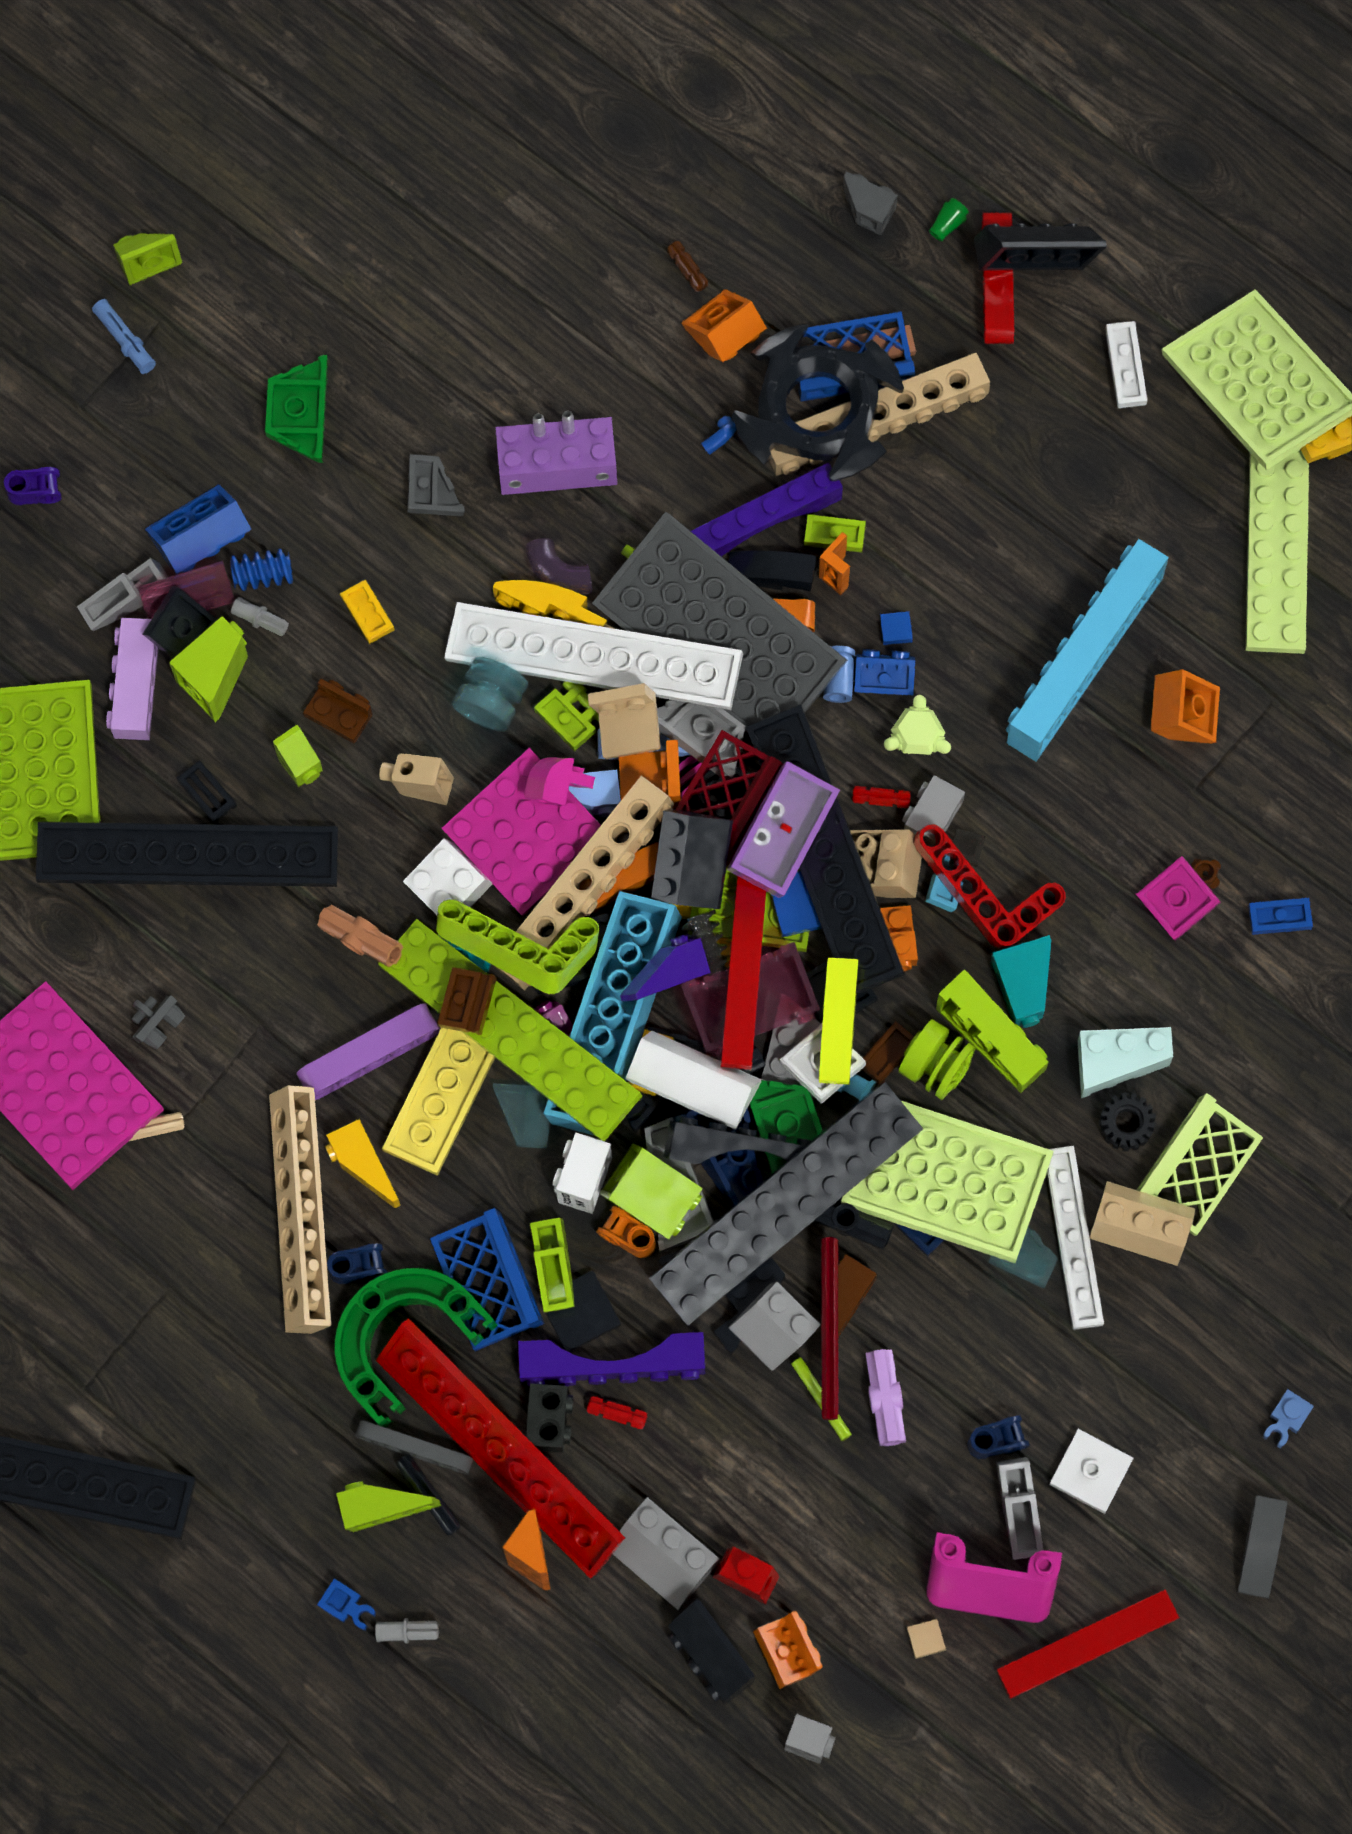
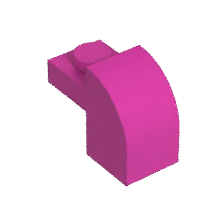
(551, 779)

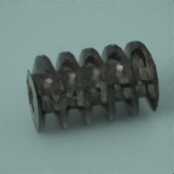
(703, 928)

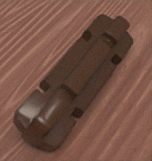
(687, 266)

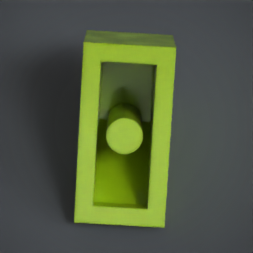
(297, 756)

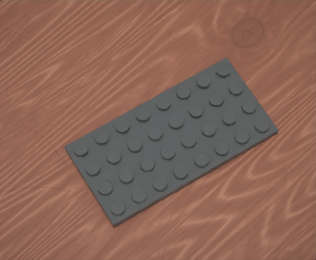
(692, 594)

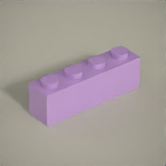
(134, 681)

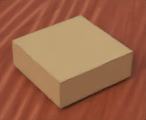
(926, 1638)

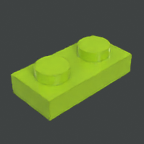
(823, 530)

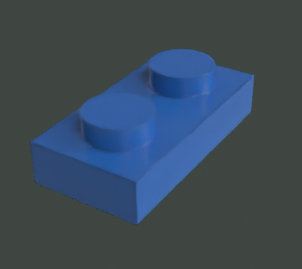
(1280, 916)

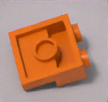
(902, 933)

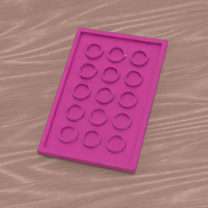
(67, 1087)

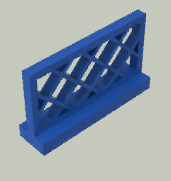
(824, 387)
(509, 1265)

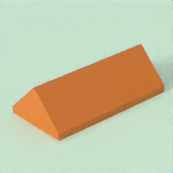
(526, 1551)

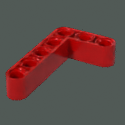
(982, 894)

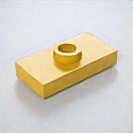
(367, 611)

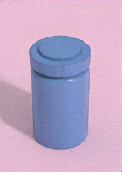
(841, 687)

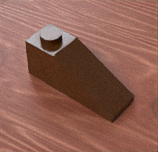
(853, 1285)

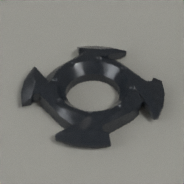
(791, 365)

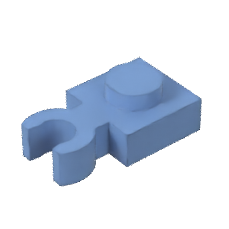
(1289, 1414)

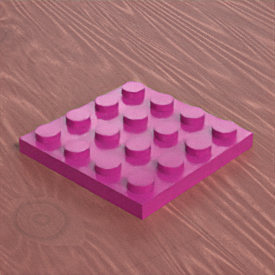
(519, 840)

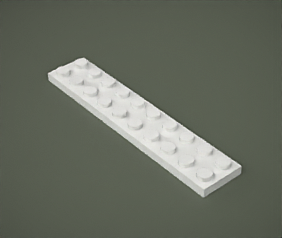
(595, 655)

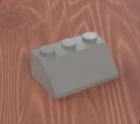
(664, 1554)

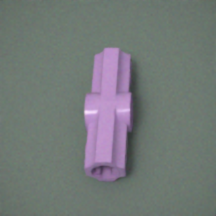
(885, 1397)

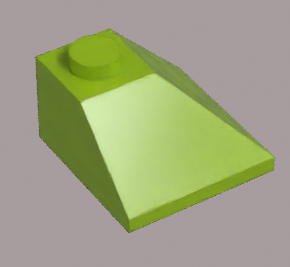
(146, 255)

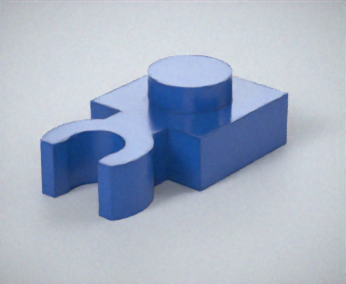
(342, 1602)

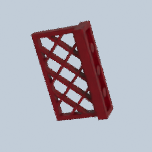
(753, 797)

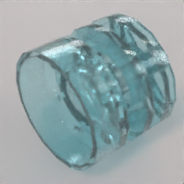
(490, 693)

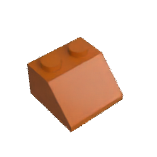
(725, 325)
(1185, 707)

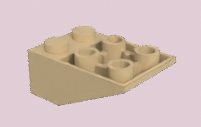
(889, 861)

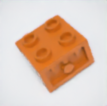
(657, 767)

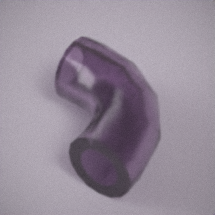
(555, 571)

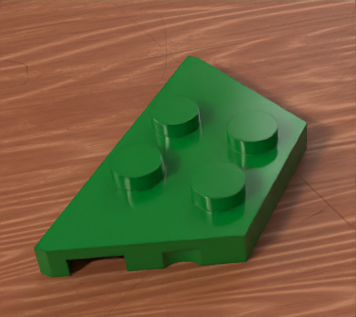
(298, 408)
(786, 1112)

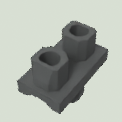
(148, 1032)

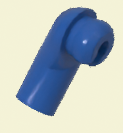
(719, 438)

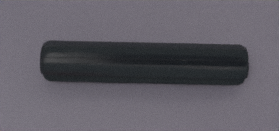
(423, 1487)

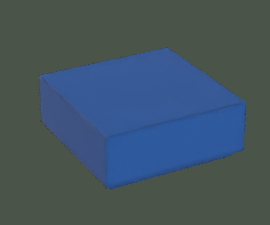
(896, 628)

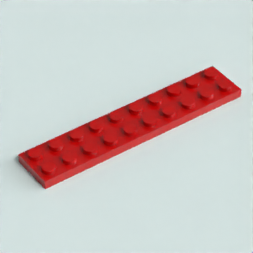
(500, 1448)

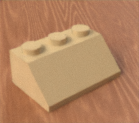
(1142, 1223)

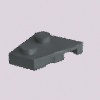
(430, 488)

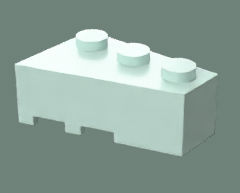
(1120, 1055)

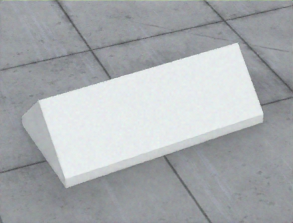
(692, 1079)

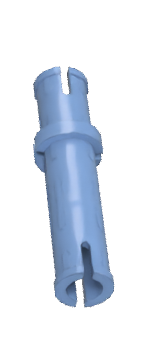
(131, 345)

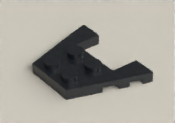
(743, 1295)

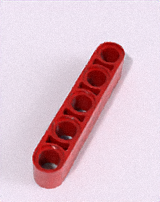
(998, 294)

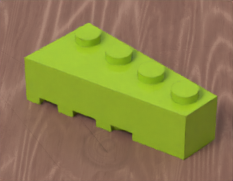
(991, 1031)

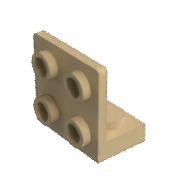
(627, 720)

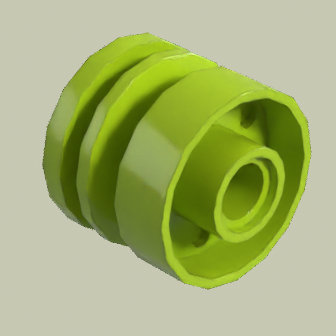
(938, 1060)

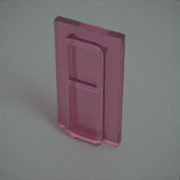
(205, 585)

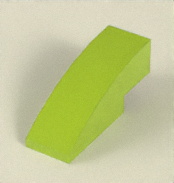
(552, 1264)

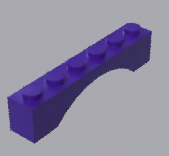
(798, 497)
(676, 1356)

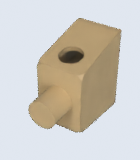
(419, 777)

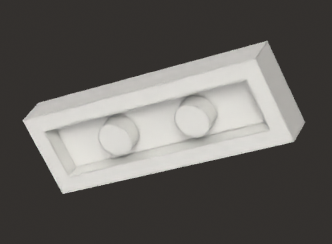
(1126, 364)

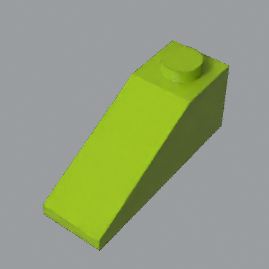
(371, 1505)

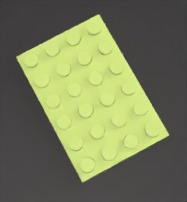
(1260, 379)
(958, 1185)

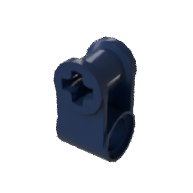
(359, 1263)
(1004, 1437)

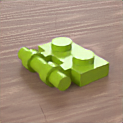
(565, 718)

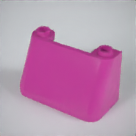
(990, 1589)

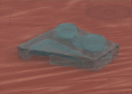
(524, 1112)
(1033, 1263)

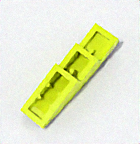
(838, 1021)

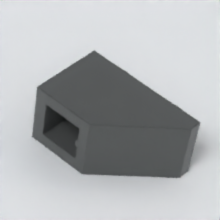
(869, 203)

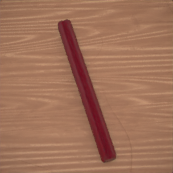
(829, 1279)

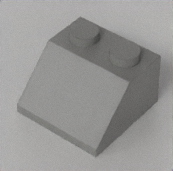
(774, 1326)

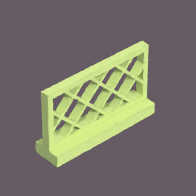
(1182, 1143)

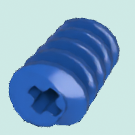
(261, 569)

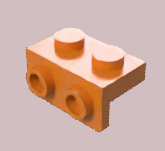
(788, 1649)

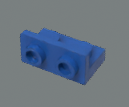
(884, 673)

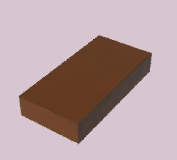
(886, 1053)

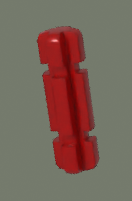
(881, 797)
(617, 1412)

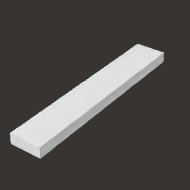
(1074, 1239)

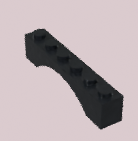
(698, 1143)

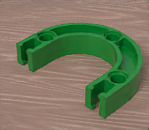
(395, 1291)

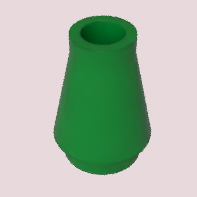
(949, 218)

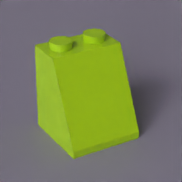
(211, 666)
(652, 1191)

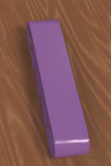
(369, 1051)

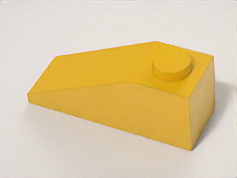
(358, 1158)

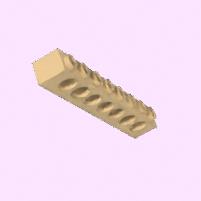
(966, 371)
(585, 865)
(300, 1210)

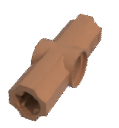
(360, 935)

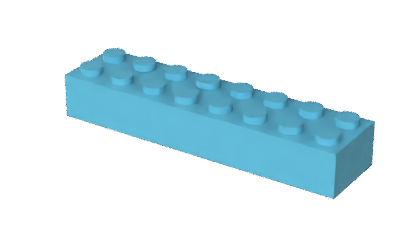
(1086, 650)
(604, 1023)

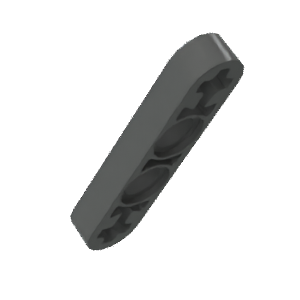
(414, 1447)

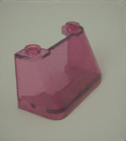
(782, 998)

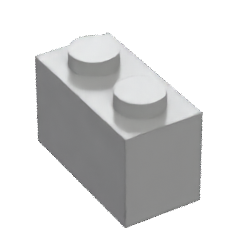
(936, 806)
(810, 1739)

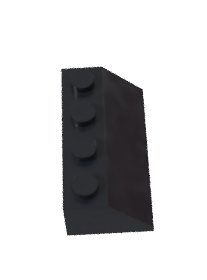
(1037, 247)

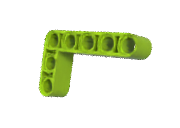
(516, 954)

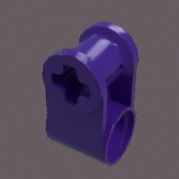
(35, 486)

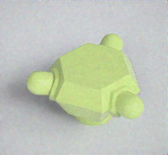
(918, 731)

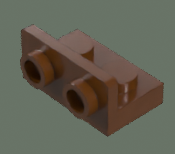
(339, 710)

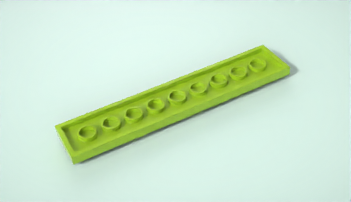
(520, 1037)

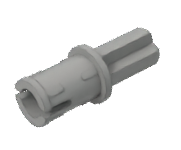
(259, 616)
(406, 1630)

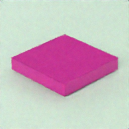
(1178, 898)

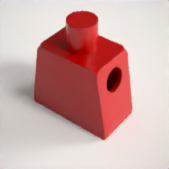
(747, 1574)

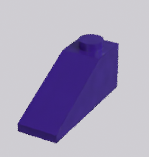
(668, 968)

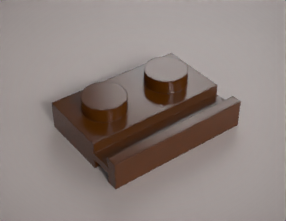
(466, 1001)

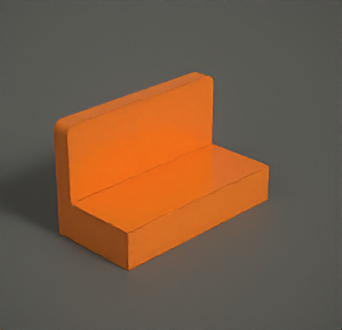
(833, 568)

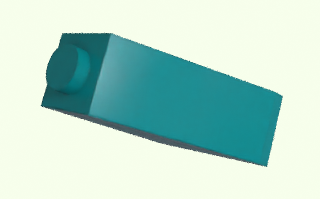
(1024, 979)

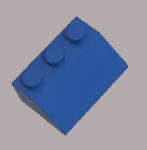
(198, 529)

